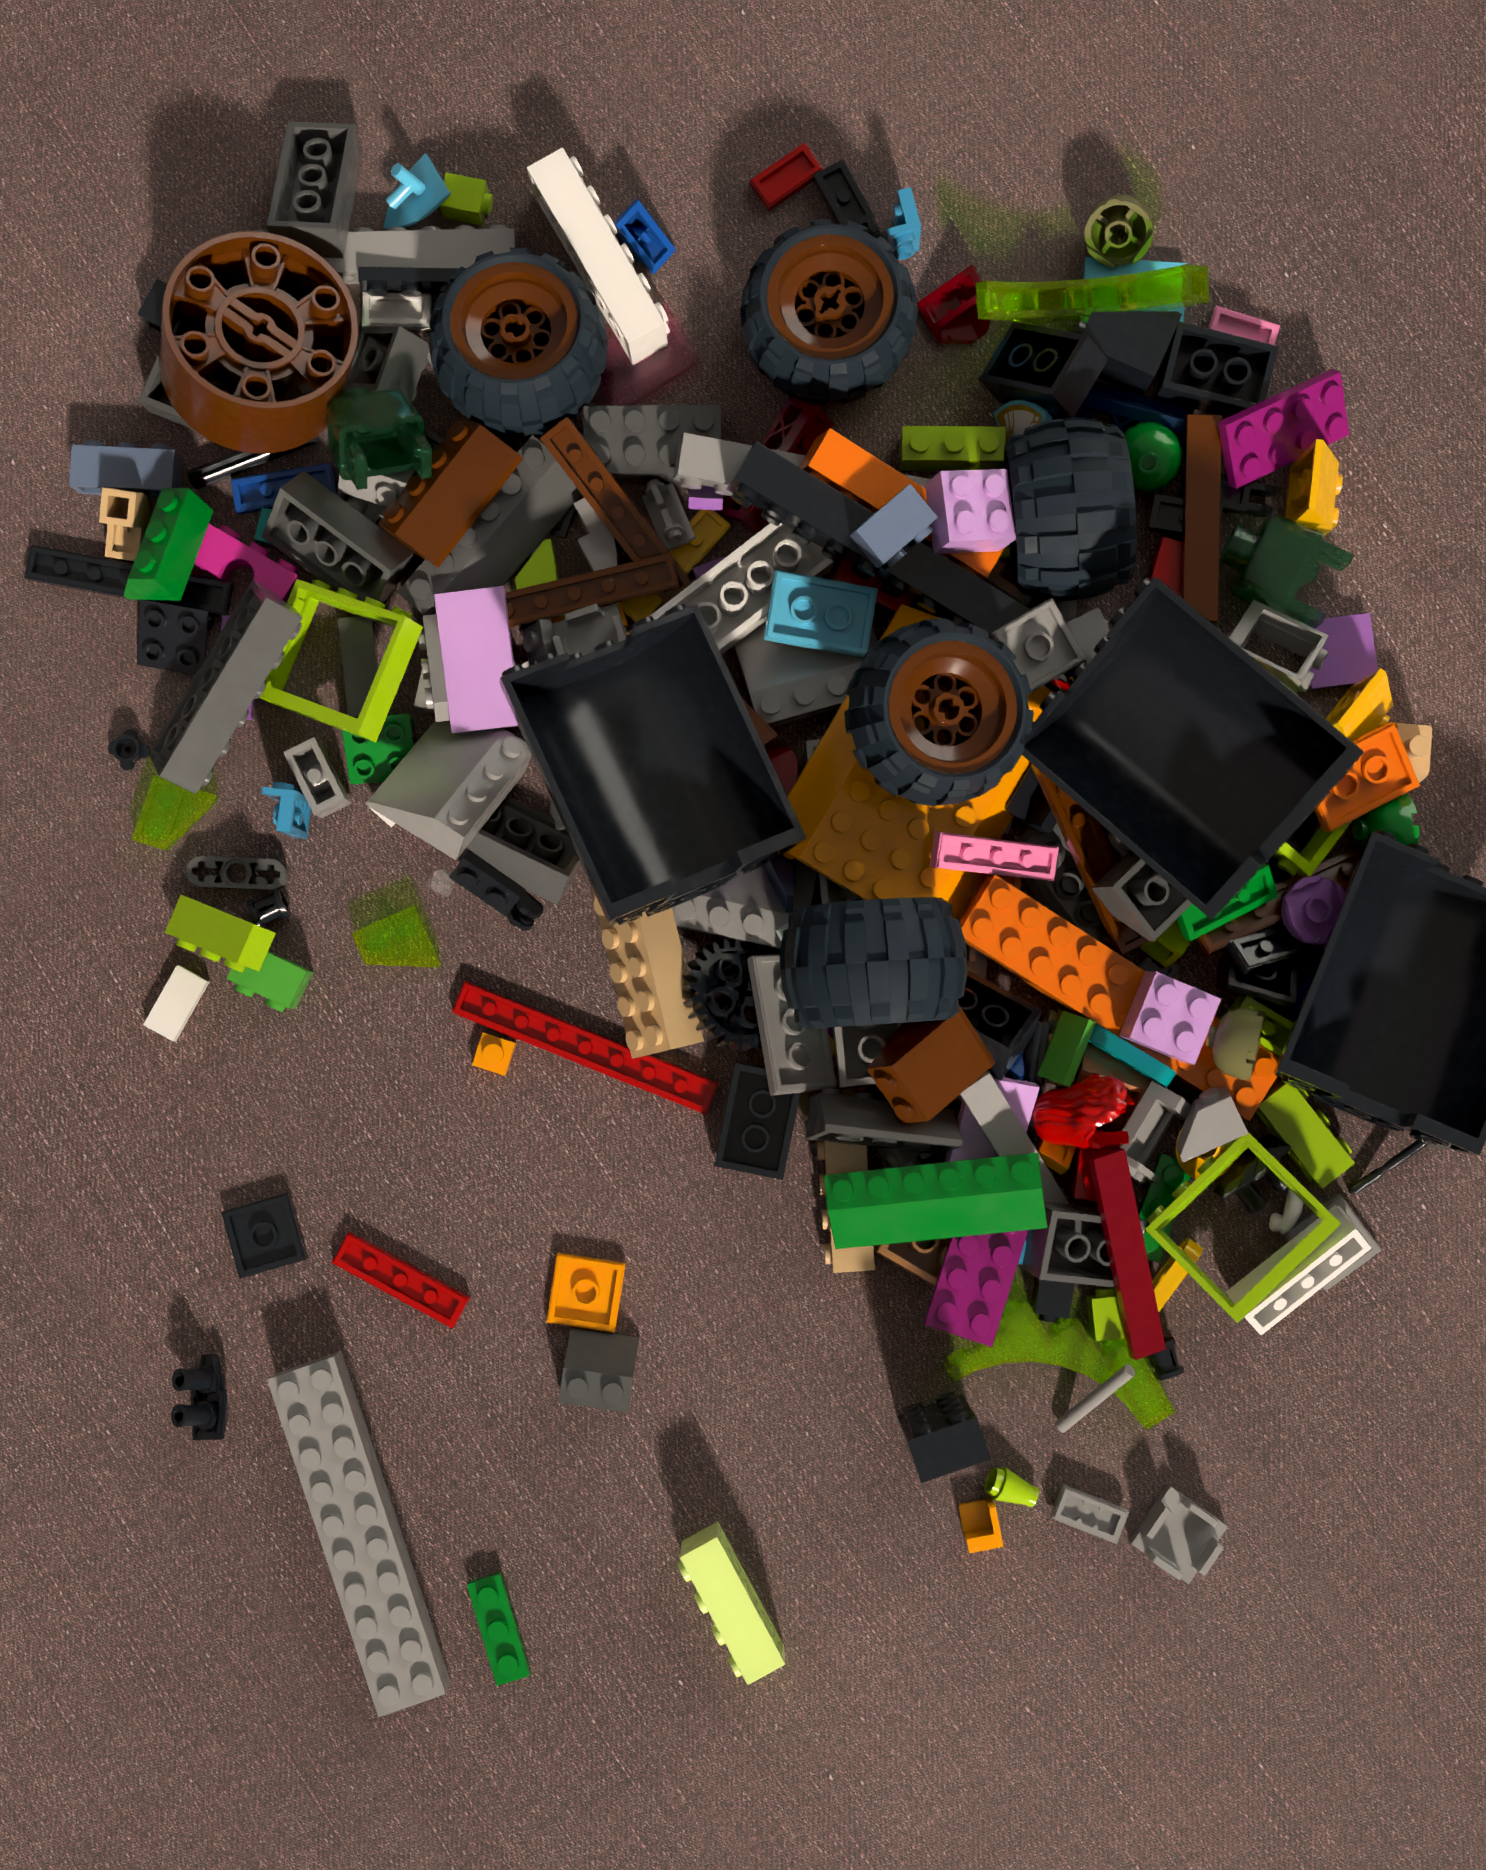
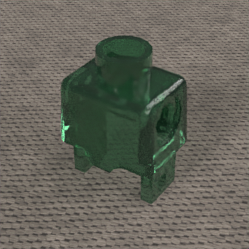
(376, 435)
(1278, 562)

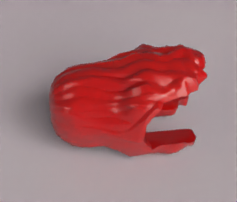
(1074, 1112)

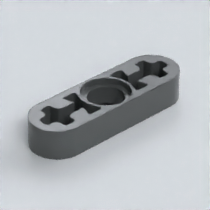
(212, 862)

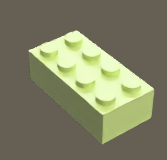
(732, 1604)

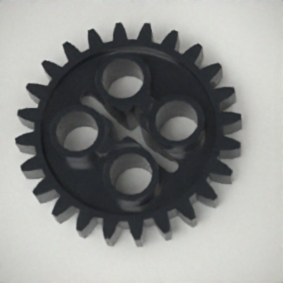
(730, 992)

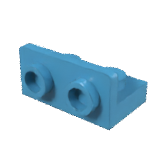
(906, 224)
(292, 813)

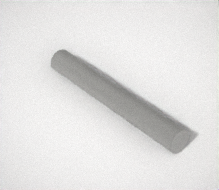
(1095, 1398)

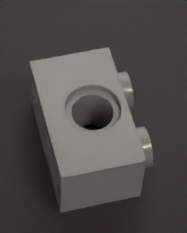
(317, 777)

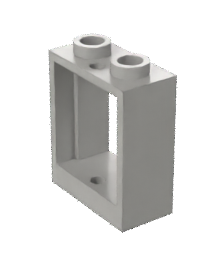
(1288, 634)

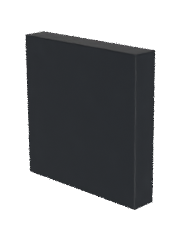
(264, 1235)

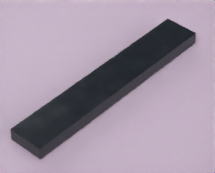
(111, 577)

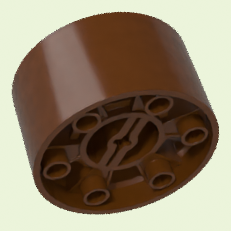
(260, 315)

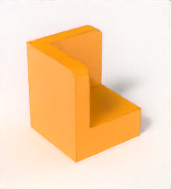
(980, 1525)

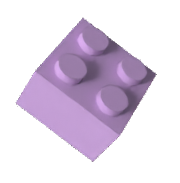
(971, 511)
(1170, 1017)

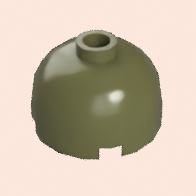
(1118, 230)
(1237, 1042)

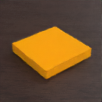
(586, 1292)

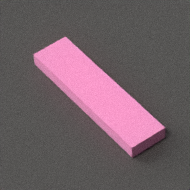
(993, 856)

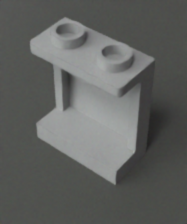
(1148, 1126)

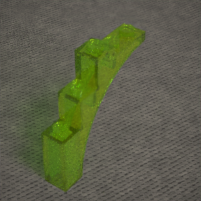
(1076, 299)
(1069, 1347)

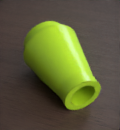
(1008, 1487)

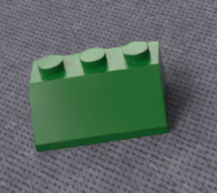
(169, 546)

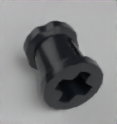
(268, 908)
(1166, 1361)

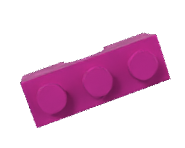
(223, 553)

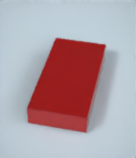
(785, 176)

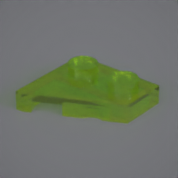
(169, 813)
(397, 941)

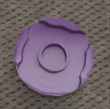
(1311, 908)

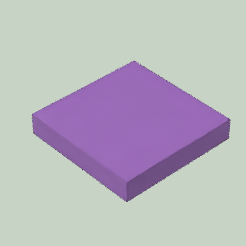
(1349, 654)

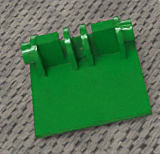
(375, 761)

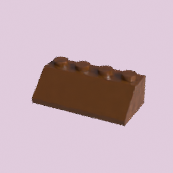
(465, 477)

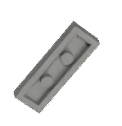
(433, 668)

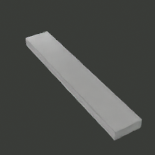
(1004, 1128)

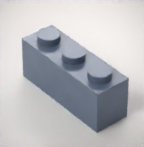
(124, 468)

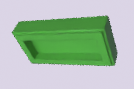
(1066, 1049)

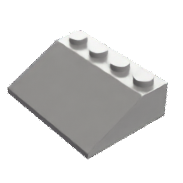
(791, 680)
(451, 784)
(746, 908)

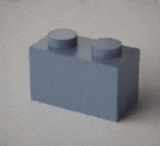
(894, 527)

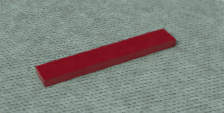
(1127, 1253)

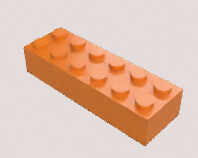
(874, 484)

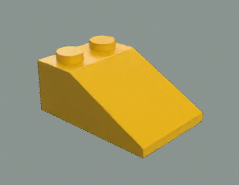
(1313, 488)
(1363, 706)

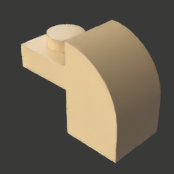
(127, 519)

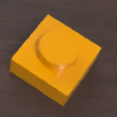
(494, 1054)
(1056, 1156)

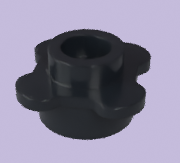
(119, 747)

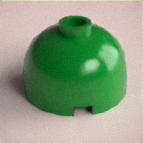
(1153, 455)
(1390, 817)

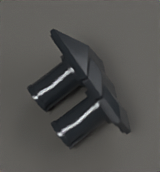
(1250, 1168)
(209, 1399)

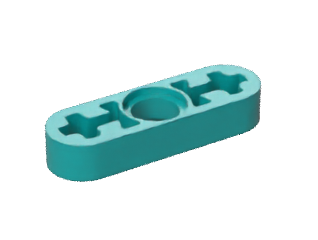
(1131, 1056)

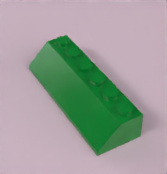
(936, 1201)

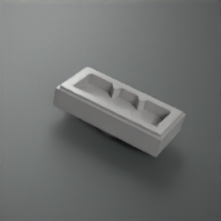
(1089, 1513)

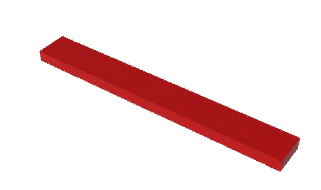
(584, 1047)

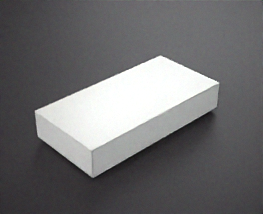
(397, 310)
(176, 1003)

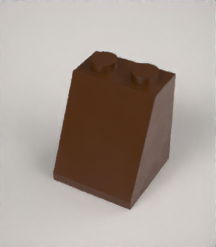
(929, 1066)

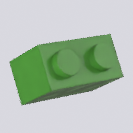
(277, 981)

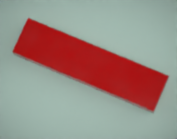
(400, 1279)

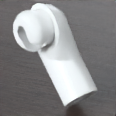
(1292, 1211)

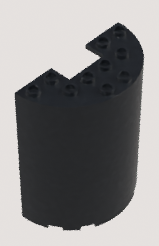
(1187, 748)
(653, 764)
(1399, 1001)

